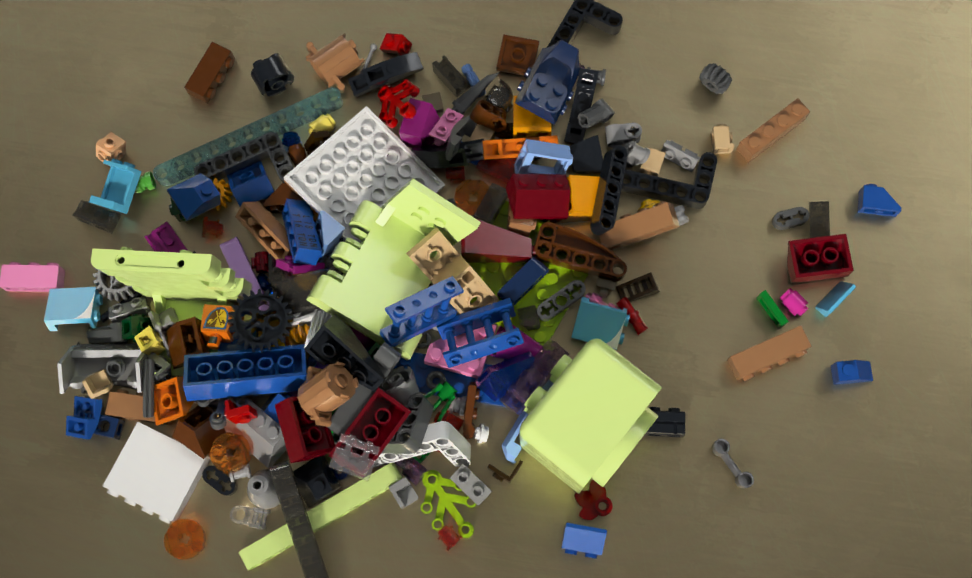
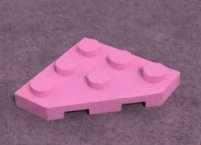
(473, 368)

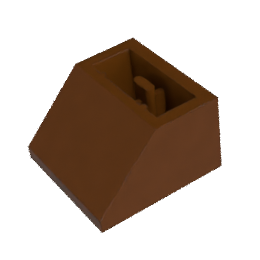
(185, 339)
(196, 432)

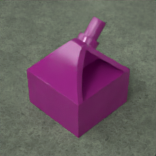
(416, 131)

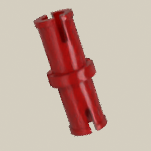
(635, 320)

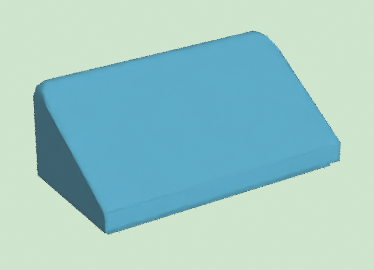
(834, 298)

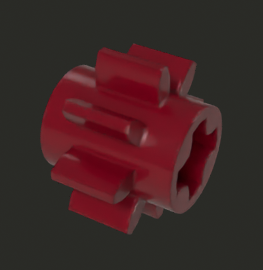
(260, 262)

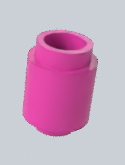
(794, 302)

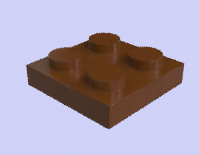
(517, 54)

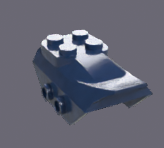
(550, 81)

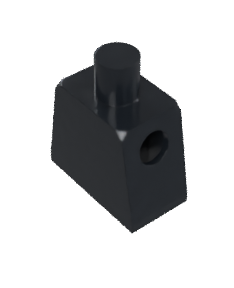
(587, 156)

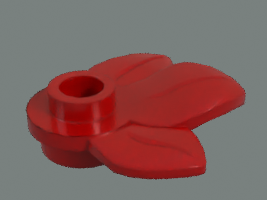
(590, 501)

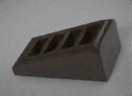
(642, 279)

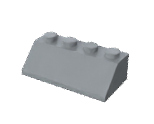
(262, 435)

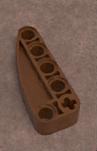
(577, 245)

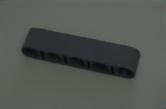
(605, 197)

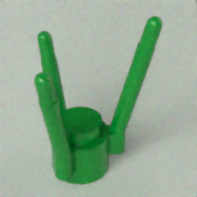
(446, 392)

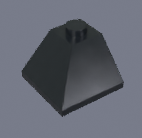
(316, 480)

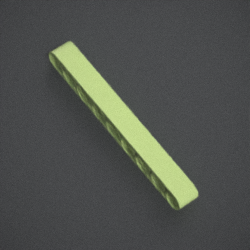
(322, 515)

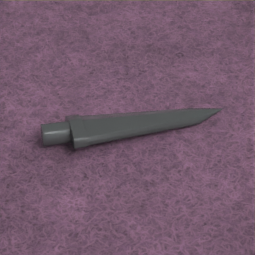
(466, 100)

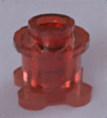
(455, 173)
(212, 228)
(449, 537)

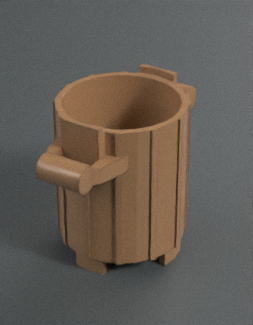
(334, 61)
(326, 391)

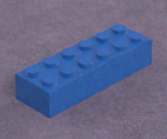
(244, 372)

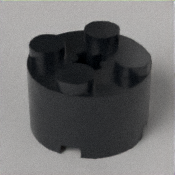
(271, 75)

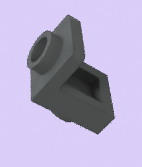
(161, 367)

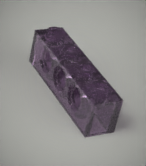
(535, 376)

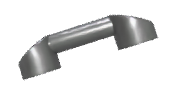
(742, 479)

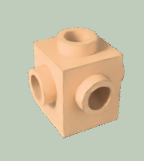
(110, 147)

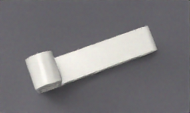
(440, 437)

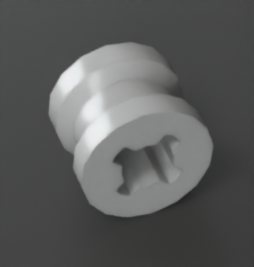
(682, 218)
(458, 405)

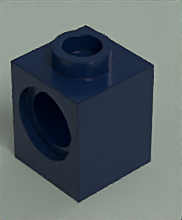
(115, 429)

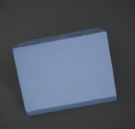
(329, 233)

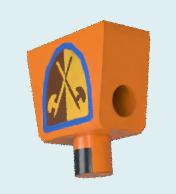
(215, 325)

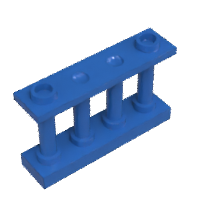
(421, 311)
(475, 319)

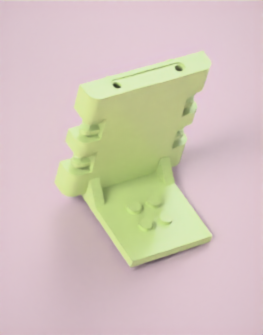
(378, 267)
(174, 281)

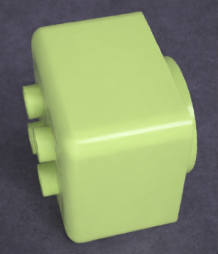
(588, 415)

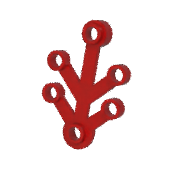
(387, 95)

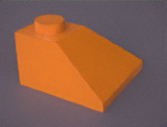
(170, 401)

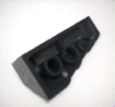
(338, 343)

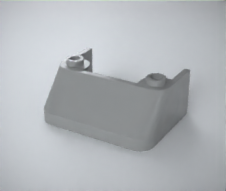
(89, 358)

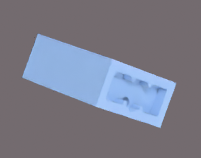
(546, 150)

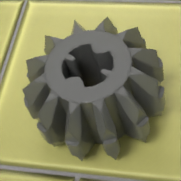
(715, 78)

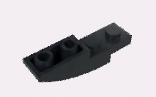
(385, 72)
(434, 156)

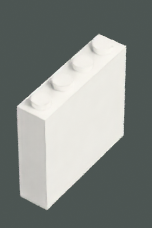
(155, 473)

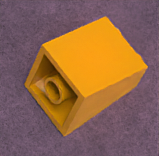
(528, 124)
(582, 198)

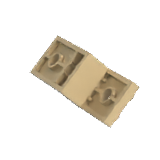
(447, 264)

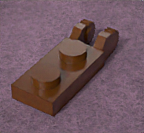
(470, 410)

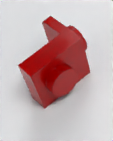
(395, 44)
(239, 415)

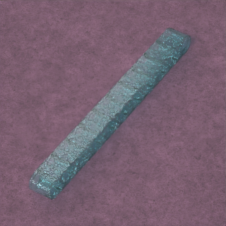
(255, 128)

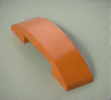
(510, 147)

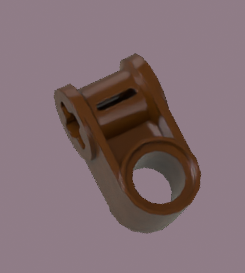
(487, 114)

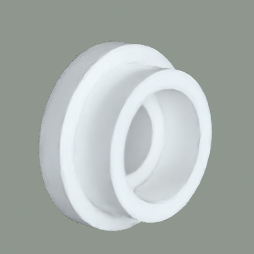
(481, 433)

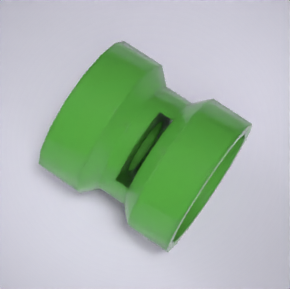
(146, 181)

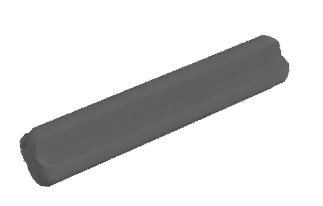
(148, 388)

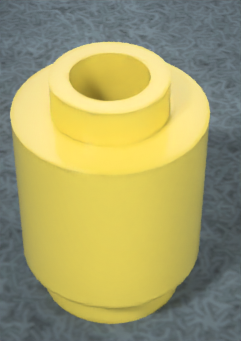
(322, 123)

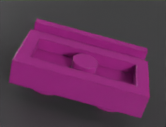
(165, 239)
(288, 265)

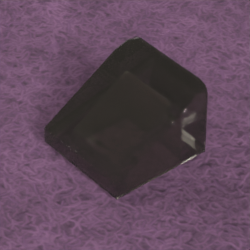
(528, 318)

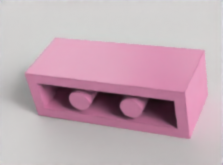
(31, 277)

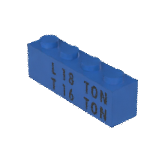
(301, 232)

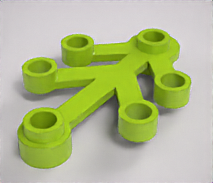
(445, 500)

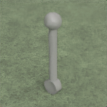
(373, 47)
(158, 326)

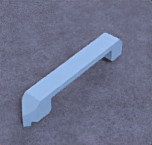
(509, 447)

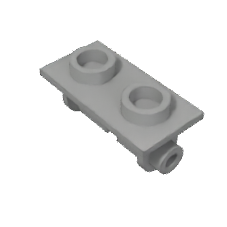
(685, 159)
(135, 306)
(470, 484)

